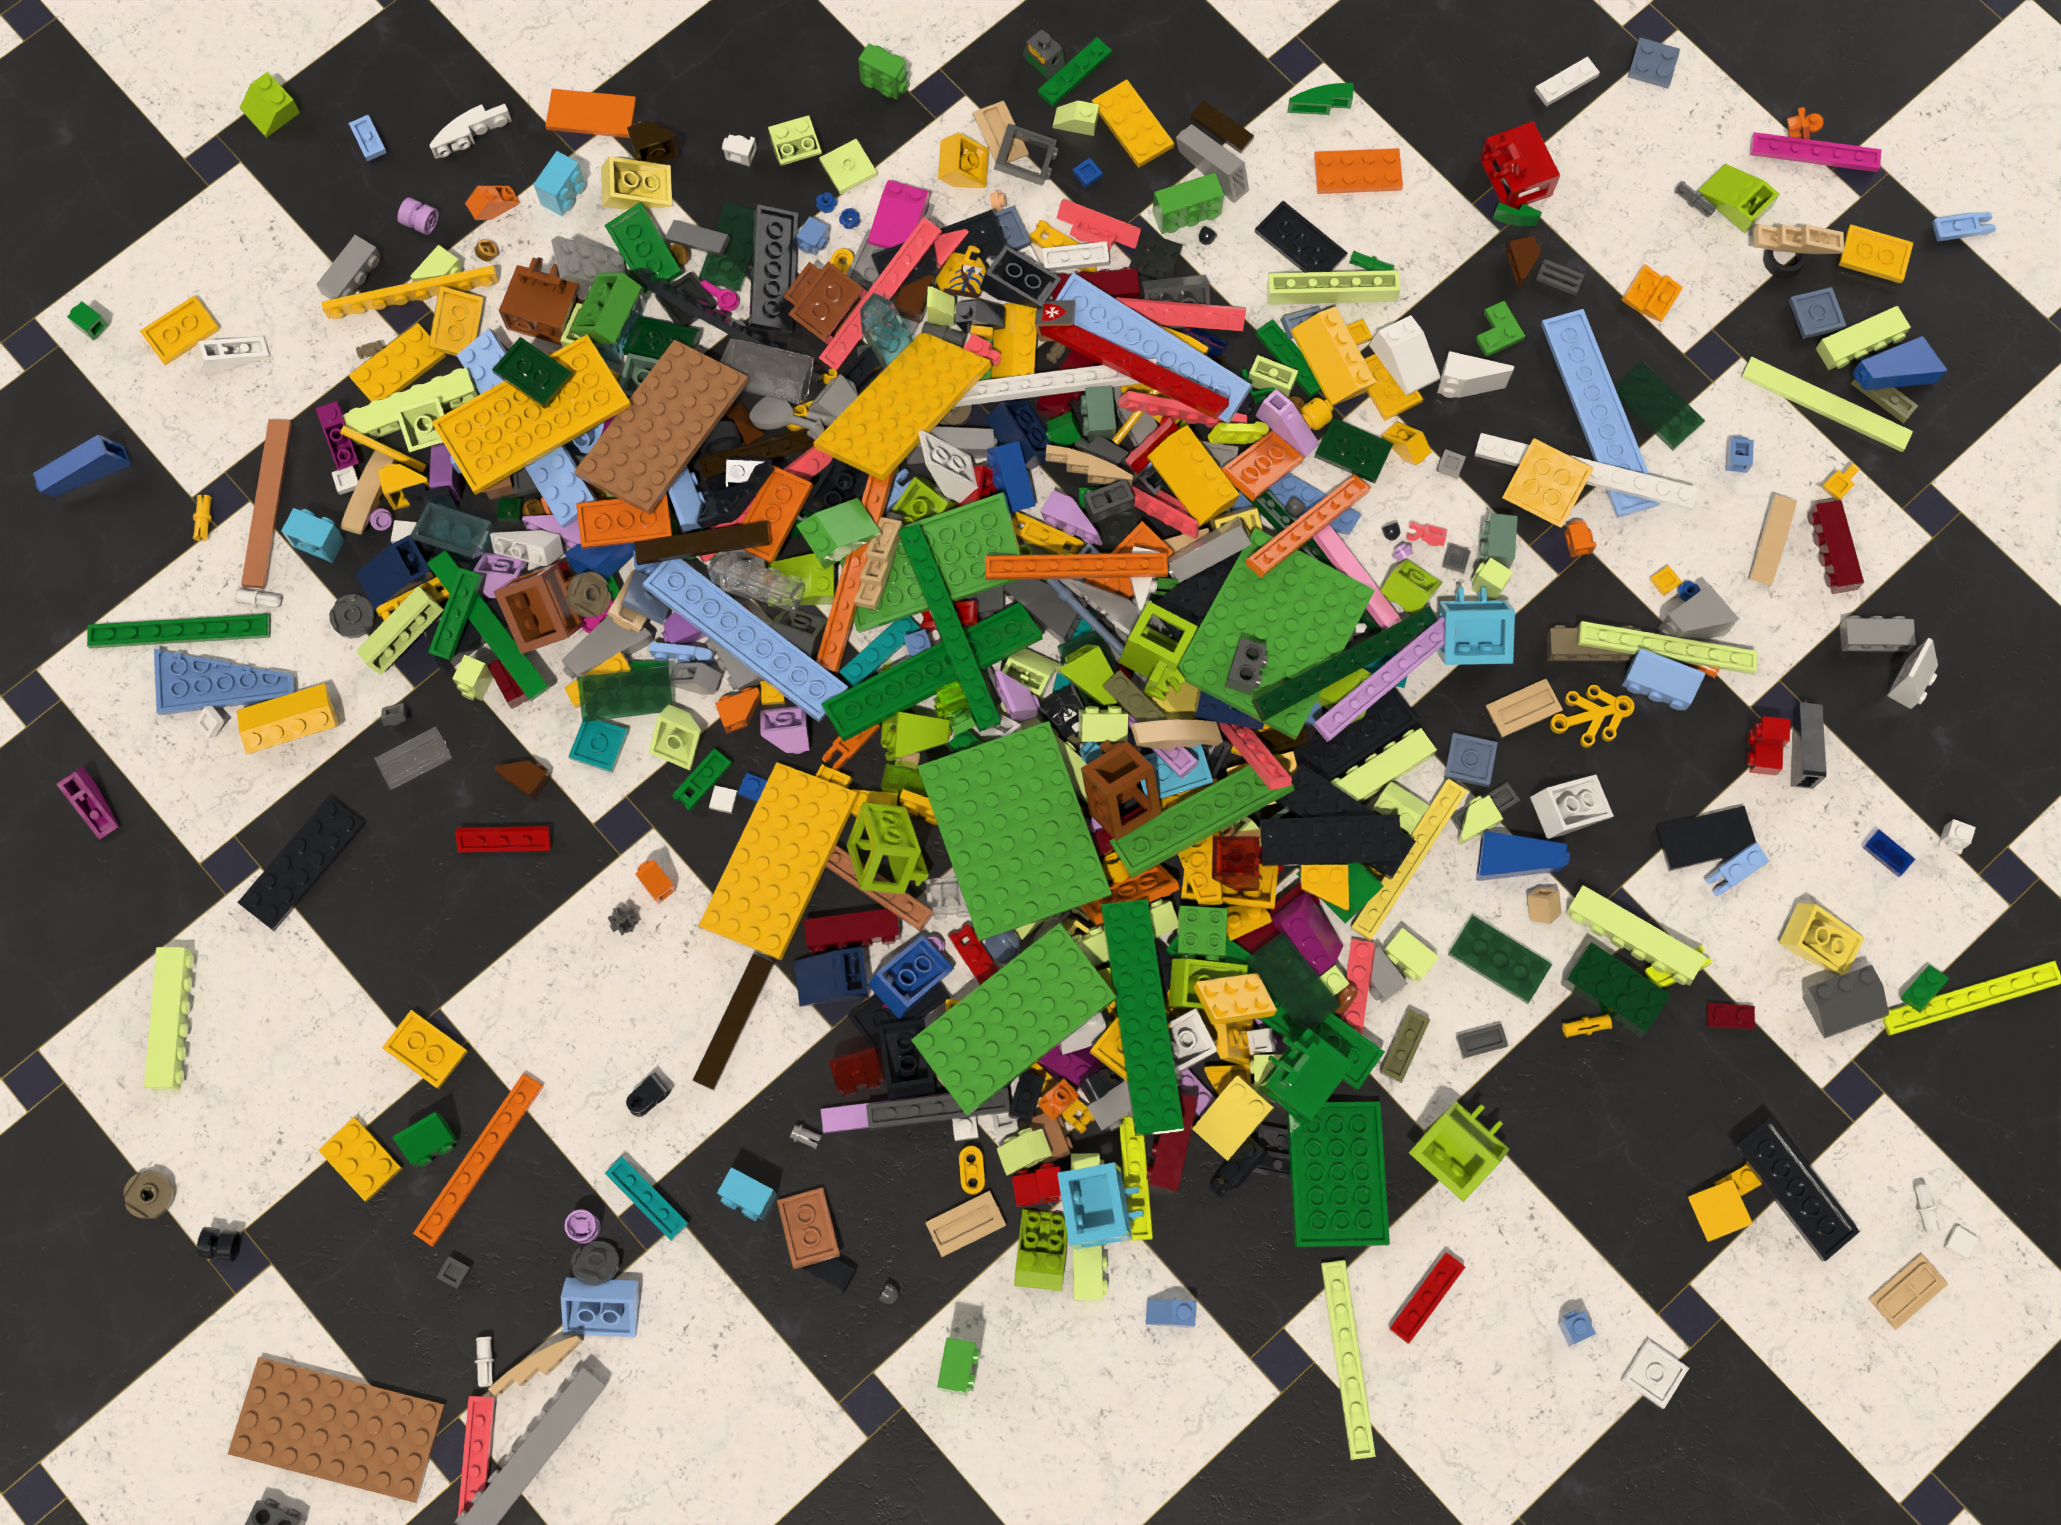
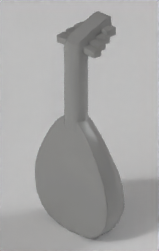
(776, 413)

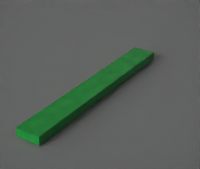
(178, 631)
(493, 632)

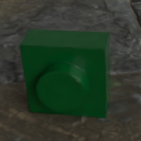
(509, 510)

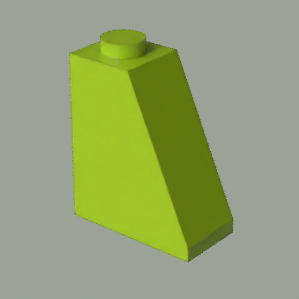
(1089, 672)
(912, 733)

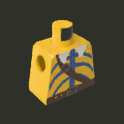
(962, 274)

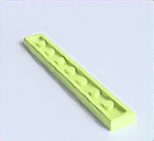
(1827, 404)
(1670, 647)
(1348, 1360)

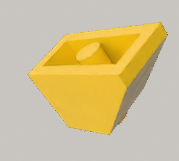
(1408, 443)

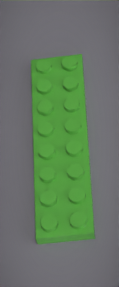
(1195, 820)

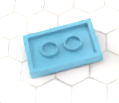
(1170, 783)

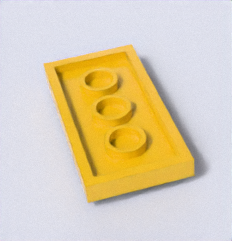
(1133, 123)
(396, 365)

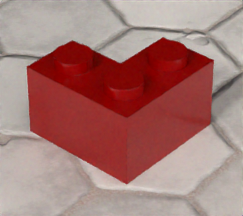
(1767, 744)
(1037, 1187)

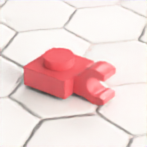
(982, 348)
(1430, 534)

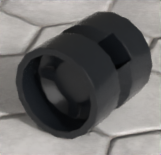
(217, 1243)

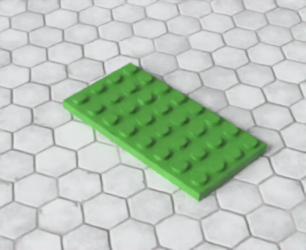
(959, 548)
(1014, 1019)

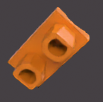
(1801, 126)

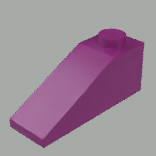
(88, 802)

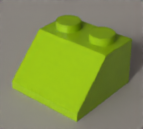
(268, 105)
(1410, 587)

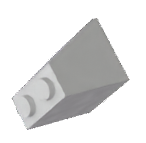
(1700, 617)

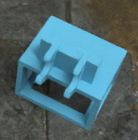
(1482, 630)
(1096, 1206)

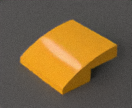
(1652, 293)

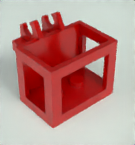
(1522, 163)

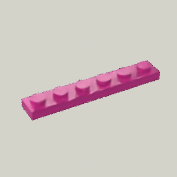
(1815, 152)

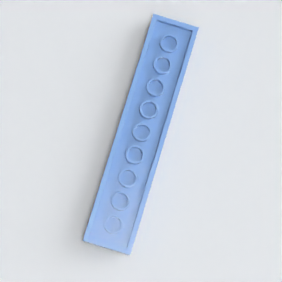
(1128, 329)
(1596, 402)
(551, 473)
(744, 636)

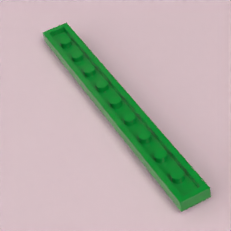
(949, 628)

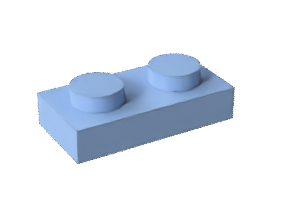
(367, 138)

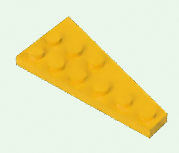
(1198, 858)

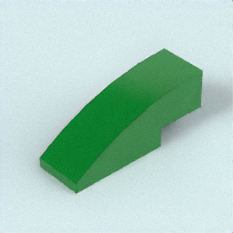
(1321, 99)

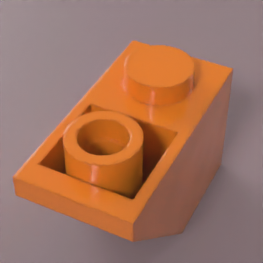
(491, 201)
(738, 709)
(654, 881)

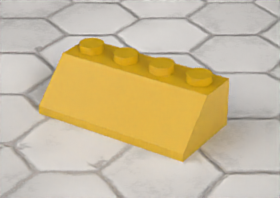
(1016, 342)
(1333, 356)
(1193, 476)
(286, 718)
(1263, 898)

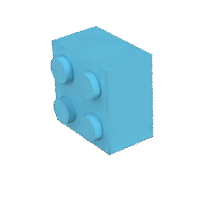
(559, 184)
(313, 534)
(747, 1194)

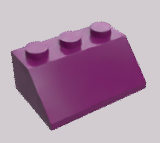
(1309, 933)
(1071, 1066)

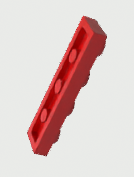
(503, 839)
(1427, 1298)

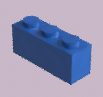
(1011, 475)

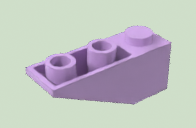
(1287, 422)
(1065, 514)
(569, 536)

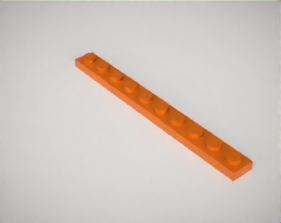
(843, 605)

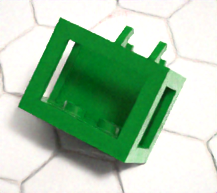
(1305, 1075)

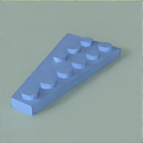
(1309, 496)
(197, 682)

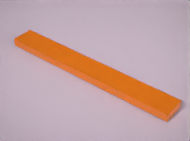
(1307, 526)
(1076, 566)
(478, 1160)

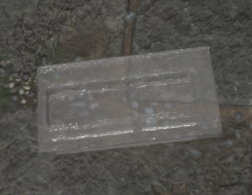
(413, 758)

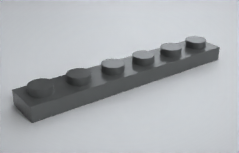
(930, 1110)

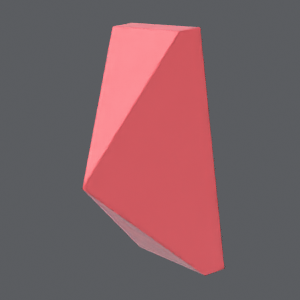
(947, 244)

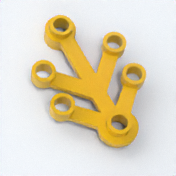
(1594, 713)

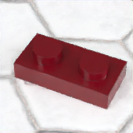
(1730, 1016)

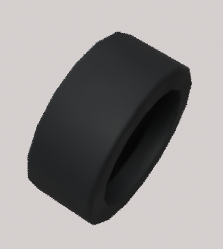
(1780, 270)
(722, 438)

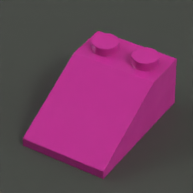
(897, 214)

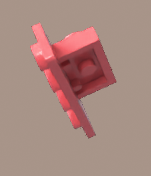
(1097, 227)
(1167, 510)

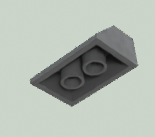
(1181, 289)
(1847, 1001)

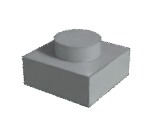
(1451, 464)

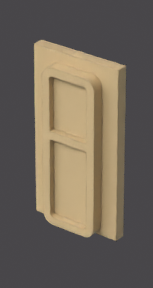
(993, 124)
(623, 616)
(1524, 708)
(965, 1224)
(1908, 1291)

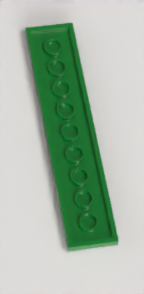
(929, 670)
(1141, 1018)
(1332, 1030)

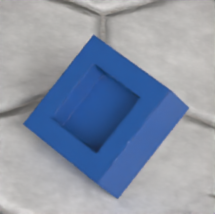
(1087, 173)
(752, 787)

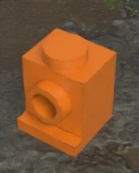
(1579, 539)
(1058, 1099)

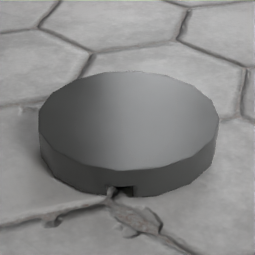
(352, 616)
(595, 1263)

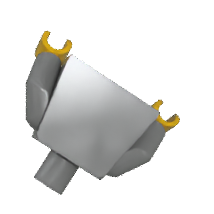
(832, 399)

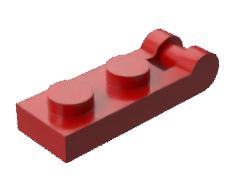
(1138, 457)
(966, 613)
(973, 954)

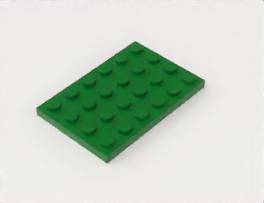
(1339, 1177)

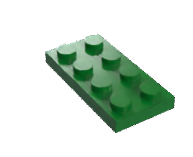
(642, 244)

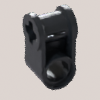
(1099, 1084)
(649, 1093)

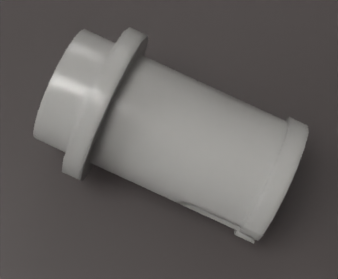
(803, 1135)

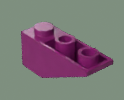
(340, 446)

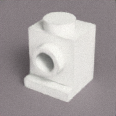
(739, 149)
(1956, 836)

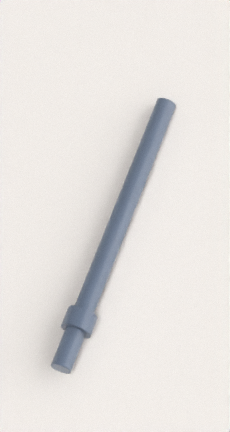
(1065, 594)

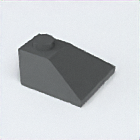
(801, 629)

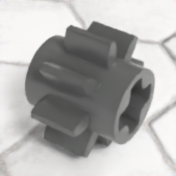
(622, 920)

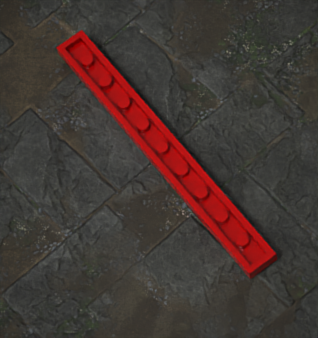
(1138, 369)

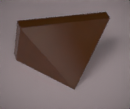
(746, 429)

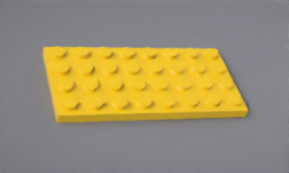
(901, 401)
(509, 431)
(778, 861)

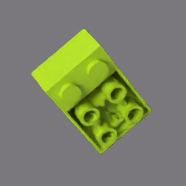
(1739, 196)
(1041, 1250)

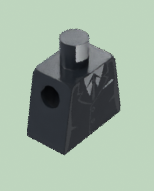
(1063, 711)

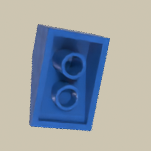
(910, 976)

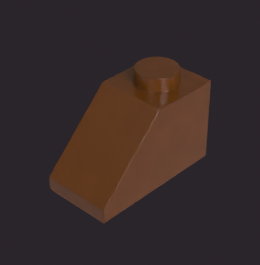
(1522, 258)
(913, 299)
(525, 776)

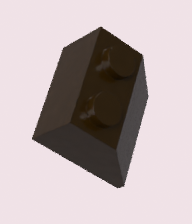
(653, 143)

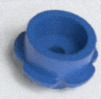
(826, 207)
(849, 213)
(1683, 590)

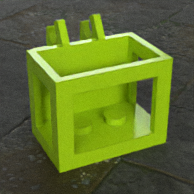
(1155, 653)
(889, 835)
(1460, 1150)

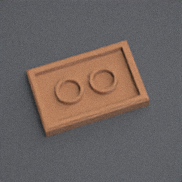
(808, 1228)

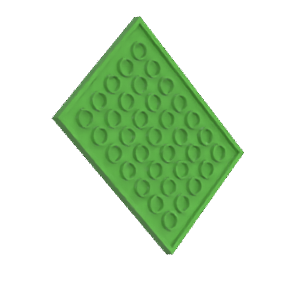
(1295, 610)
(1014, 831)

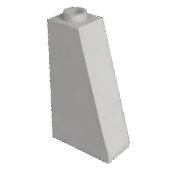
(1213, 158)
(969, 440)
(1209, 550)
(603, 644)

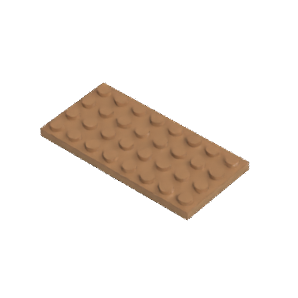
(663, 427)
(337, 1429)

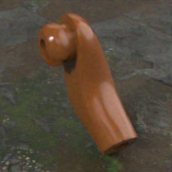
(1345, 999)

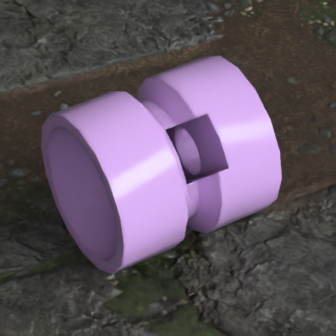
(415, 215)
(582, 1226)

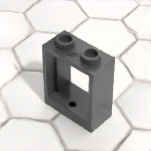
(1031, 137)

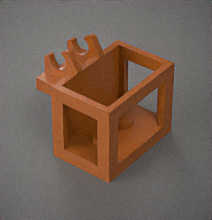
(823, 299)
(539, 302)
(538, 608)
(1114, 780)

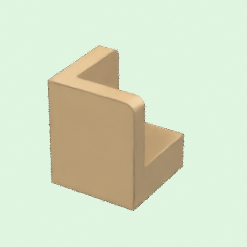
(1544, 905)

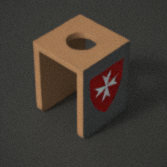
(1054, 314)

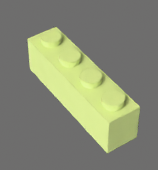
(1863, 338)
(399, 630)

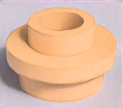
(997, 200)

